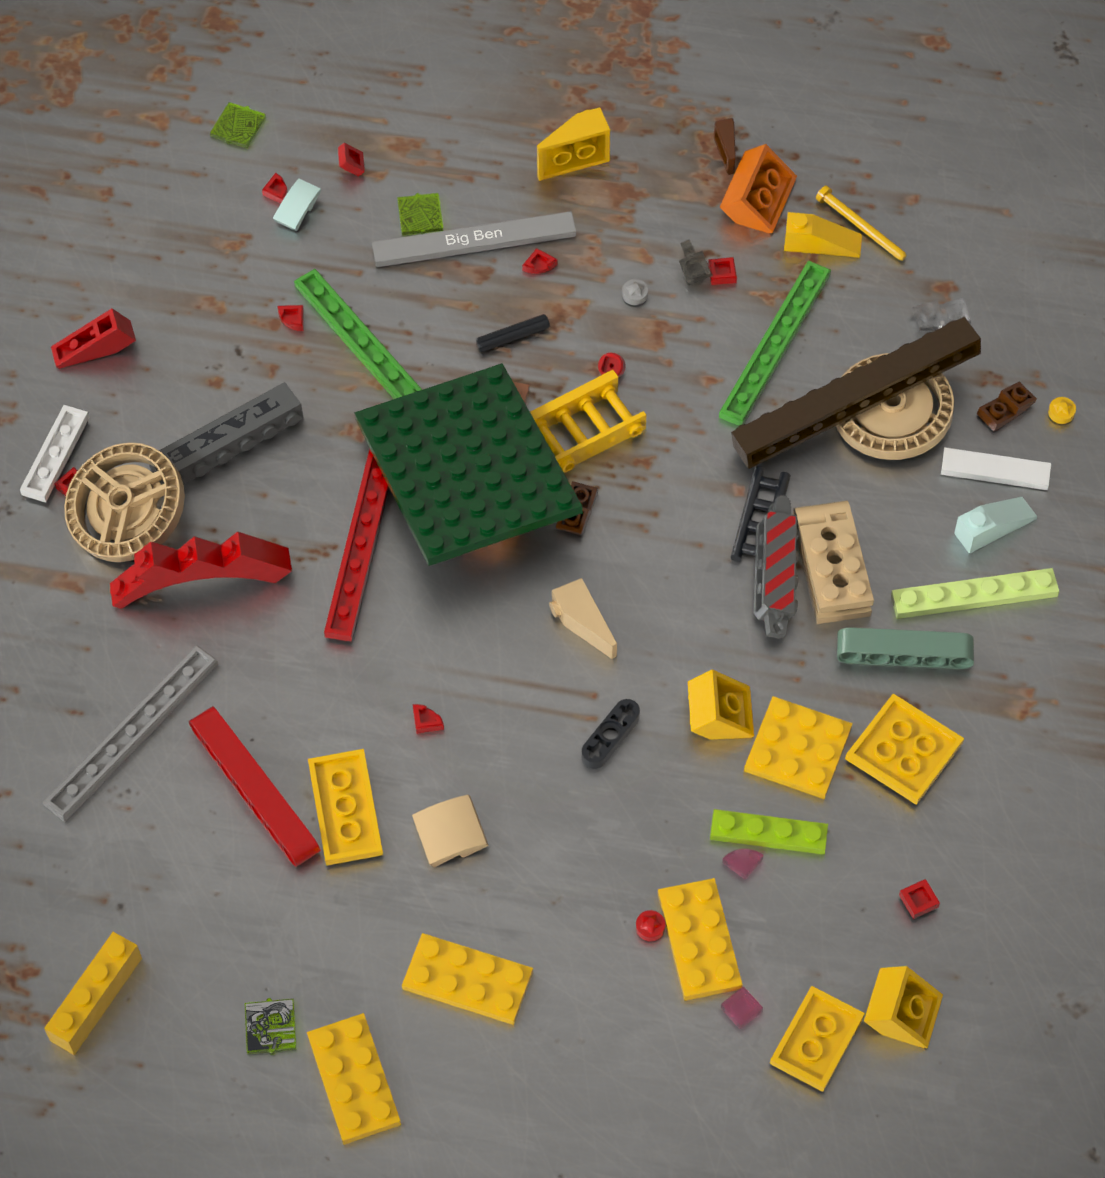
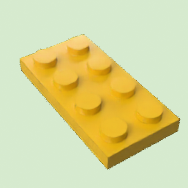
(345, 807)
(699, 939)
(467, 978)
(353, 1078)

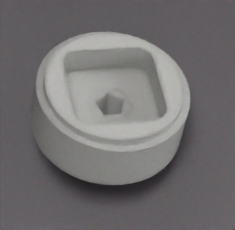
(635, 292)

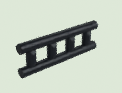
(746, 524)

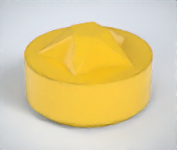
(1062, 410)

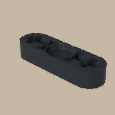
(610, 745)

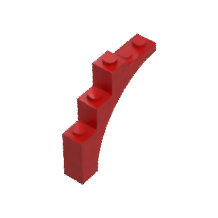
(199, 559)

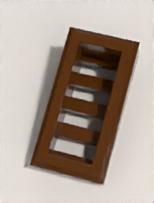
(725, 141)

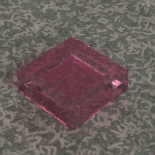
(741, 1007)

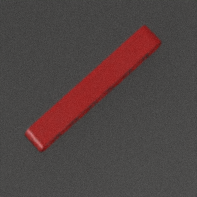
(254, 786)

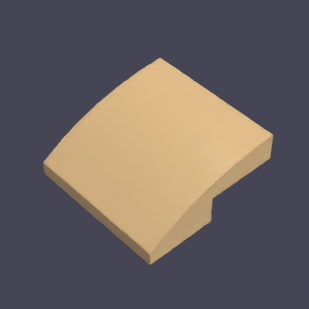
(450, 830)

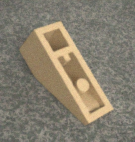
(581, 615)

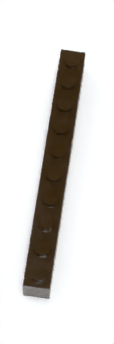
(856, 392)

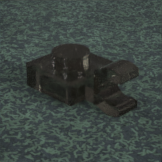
(694, 265)

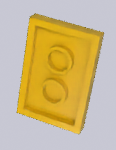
(817, 1038)

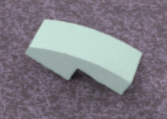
(296, 204)

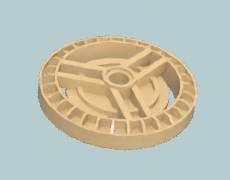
(906, 417)
(138, 518)

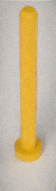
(825, 195)

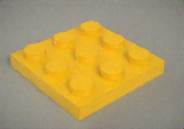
(798, 747)
(904, 749)

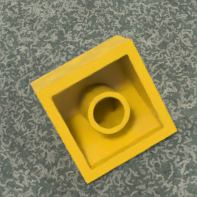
(720, 707)
(903, 1006)

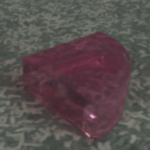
(743, 861)

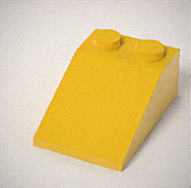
(575, 145)

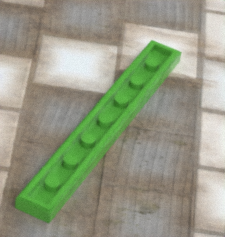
(356, 335)
(774, 344)

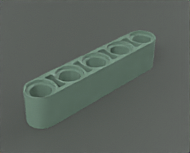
(905, 648)

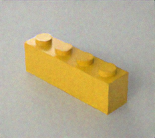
(93, 993)

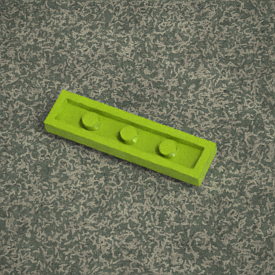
(769, 831)

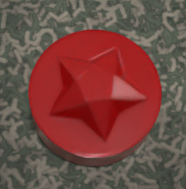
(610, 362)
(650, 925)

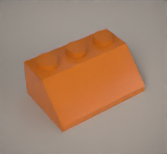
(758, 189)

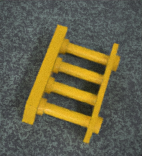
(583, 399)

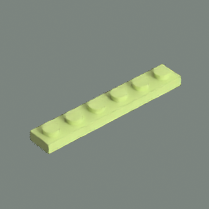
(974, 593)

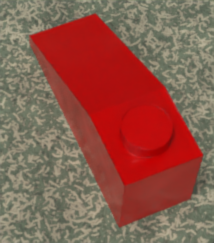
(94, 340)

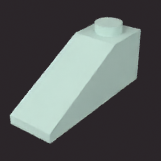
(992, 522)

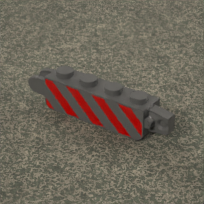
(776, 568)

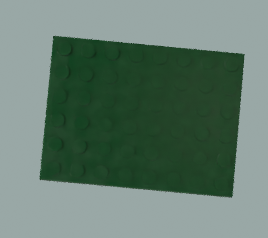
(467, 464)

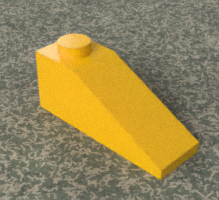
(819, 236)

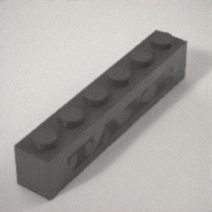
(233, 433)

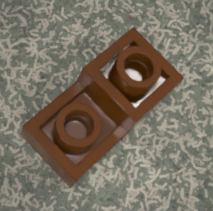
(1009, 405)
(587, 497)

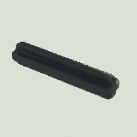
(512, 332)

